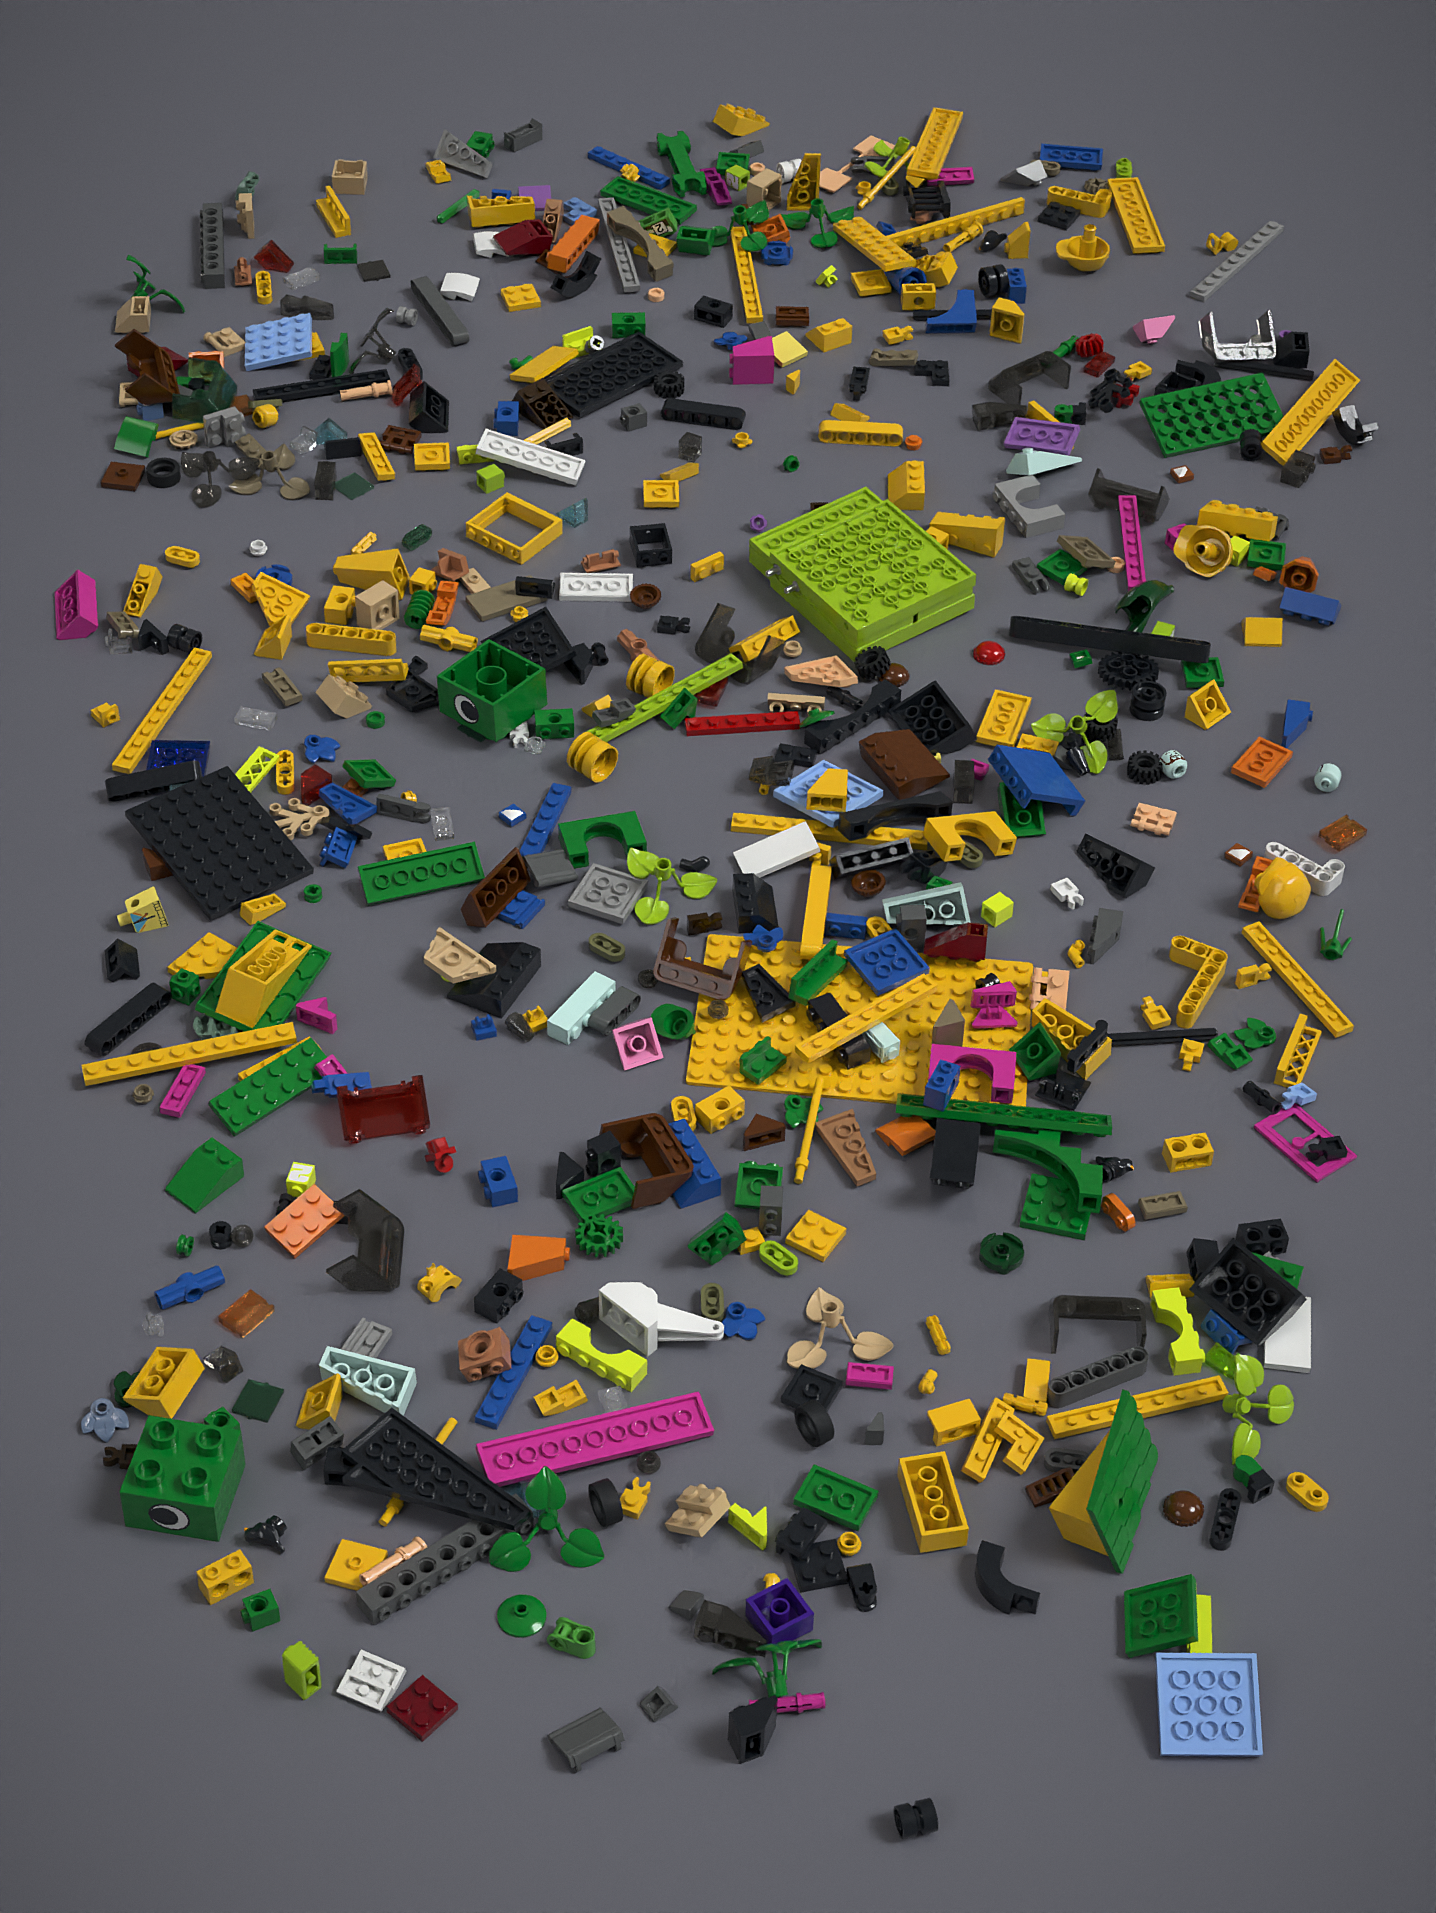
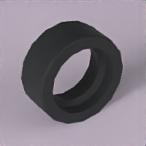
(165, 480)
(814, 1423)
(605, 1502)

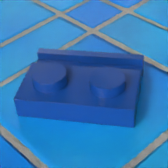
(521, 909)

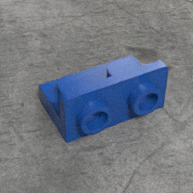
(338, 847)
(845, 926)
(1223, 1332)

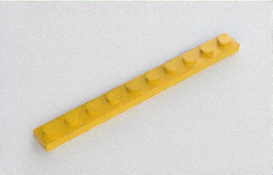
(958, 223)
(746, 277)
(161, 711)
(772, 825)
(189, 1053)

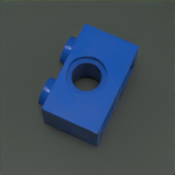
(1017, 285)
(507, 418)
(941, 1085)
(498, 1181)

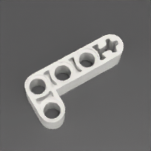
(1321, 879)

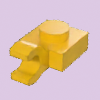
(896, 335)
(1138, 370)
(1154, 1015)
(1191, 1052)

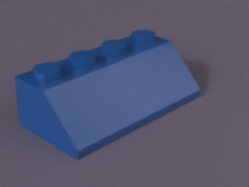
(705, 1179)

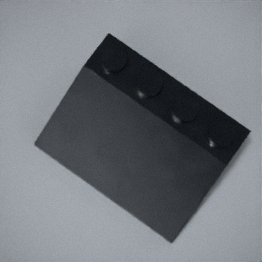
(934, 720)
(496, 992)
(1247, 1293)

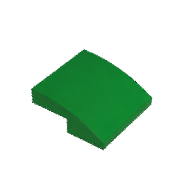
(339, 355)
(136, 436)

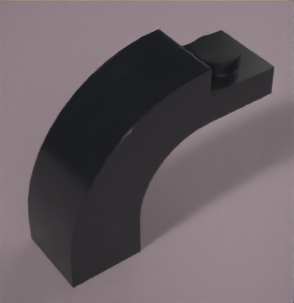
(580, 280)
(1199, 370)
(1350, 426)
(996, 1588)

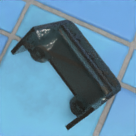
(1259, 347)
(1007, 382)
(1106, 492)
(718, 637)
(379, 1247)
(1096, 1308)

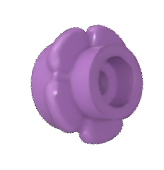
(759, 518)

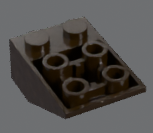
(541, 404)

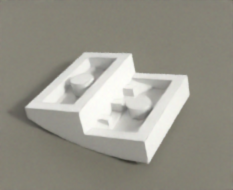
(486, 245)
(459, 285)
(371, 1680)

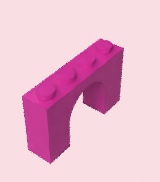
(995, 1063)

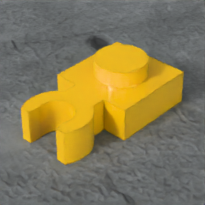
(1250, 975)
(634, 1500)

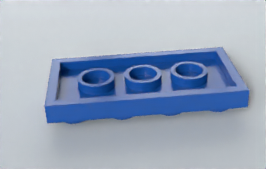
(1073, 156)

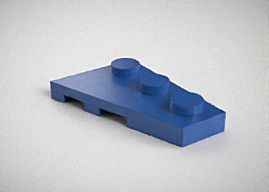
(346, 804)

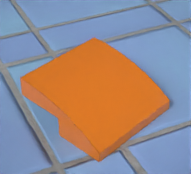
(906, 1133)

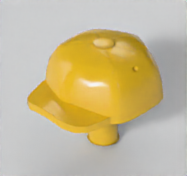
(1084, 251)
(1204, 549)
(1282, 889)

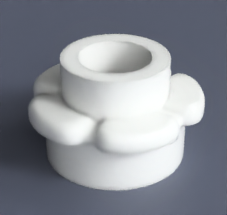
(258, 548)

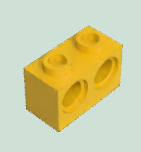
(1187, 1152)
(225, 1577)

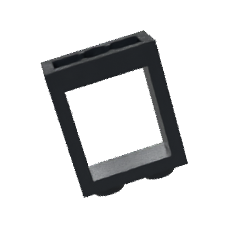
(657, 533)

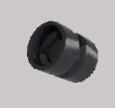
(1250, 445)
(184, 638)
(915, 1818)

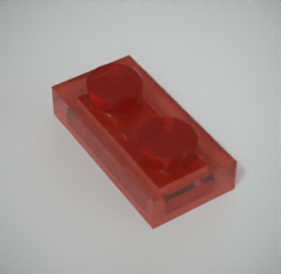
(1099, 364)

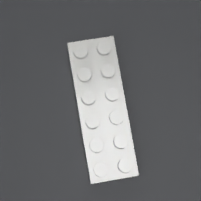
(530, 457)

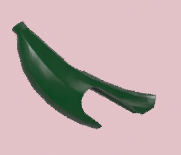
(1140, 598)

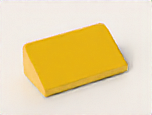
(916, 181)
(847, 413)
(681, 472)
(1158, 1282)

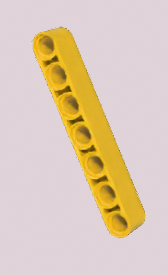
(815, 911)

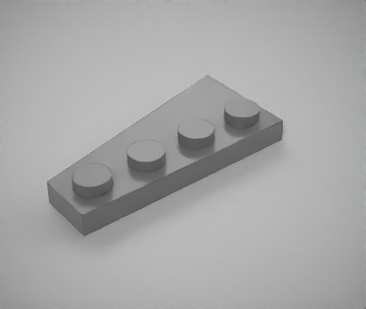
(459, 155)

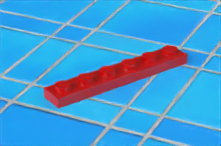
(742, 723)

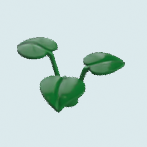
(757, 214)
(828, 239)
(141, 279)
(548, 1495)
(775, 1679)

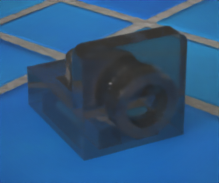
(225, 1362)

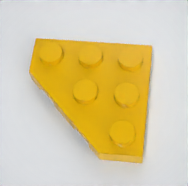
(278, 598)
(204, 957)

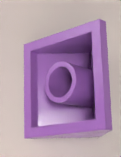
(538, 193)

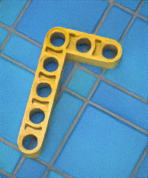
(1211, 967)

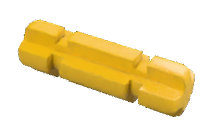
(364, 543)
(938, 1335)
(1025, 1404)

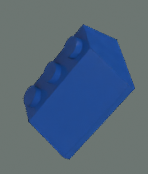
(1310, 606)

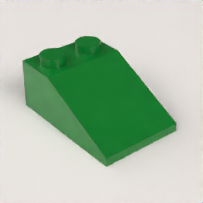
(1020, 821)
(206, 1175)

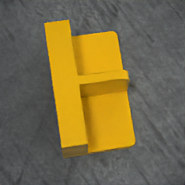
(954, 1422)

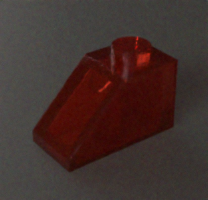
(273, 258)
(311, 782)

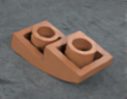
(923, 216)

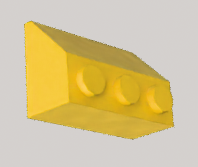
(907, 486)
(165, 1381)

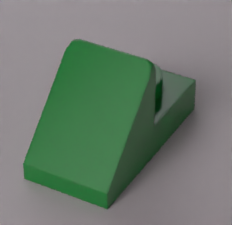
(681, 706)

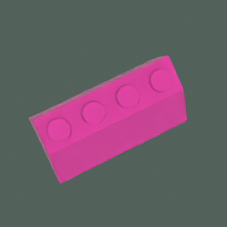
(76, 607)

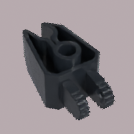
(923, 866)

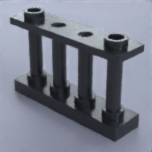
(927, 199)

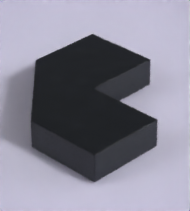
(355, 829)

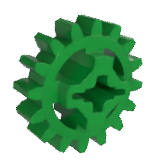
(599, 1235)

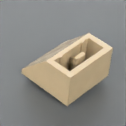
(134, 315)
(343, 697)

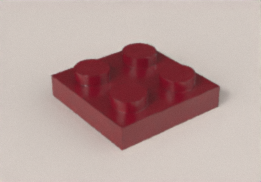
(422, 1708)

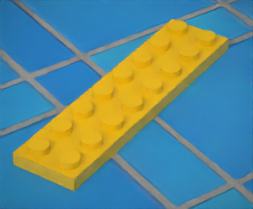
(1136, 215)
(873, 244)

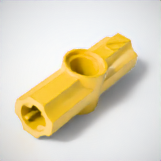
(448, 638)

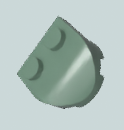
(247, 184)
(208, 1027)

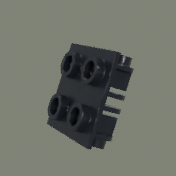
(1063, 1089)

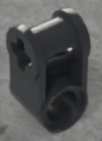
(863, 1586)

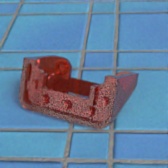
(383, 1110)

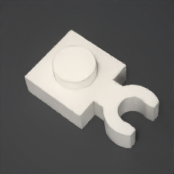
(520, 734)
(1067, 891)

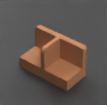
(451, 565)

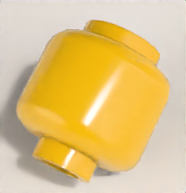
(265, 416)

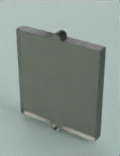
(373, 270)

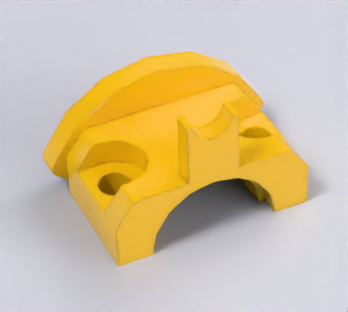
(436, 1282)

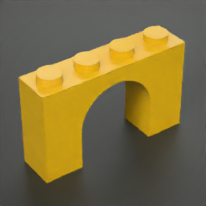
(987, 826)

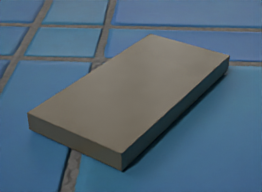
(499, 601)

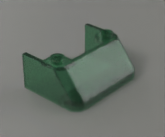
(204, 402)

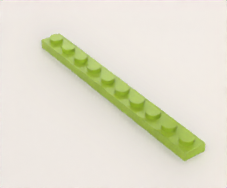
(661, 700)

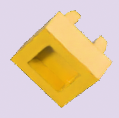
(821, 857)
(536, 1019)

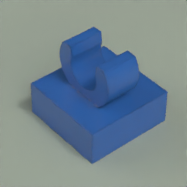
(483, 1028)

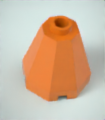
(1299, 575)

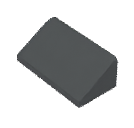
(752, 148)

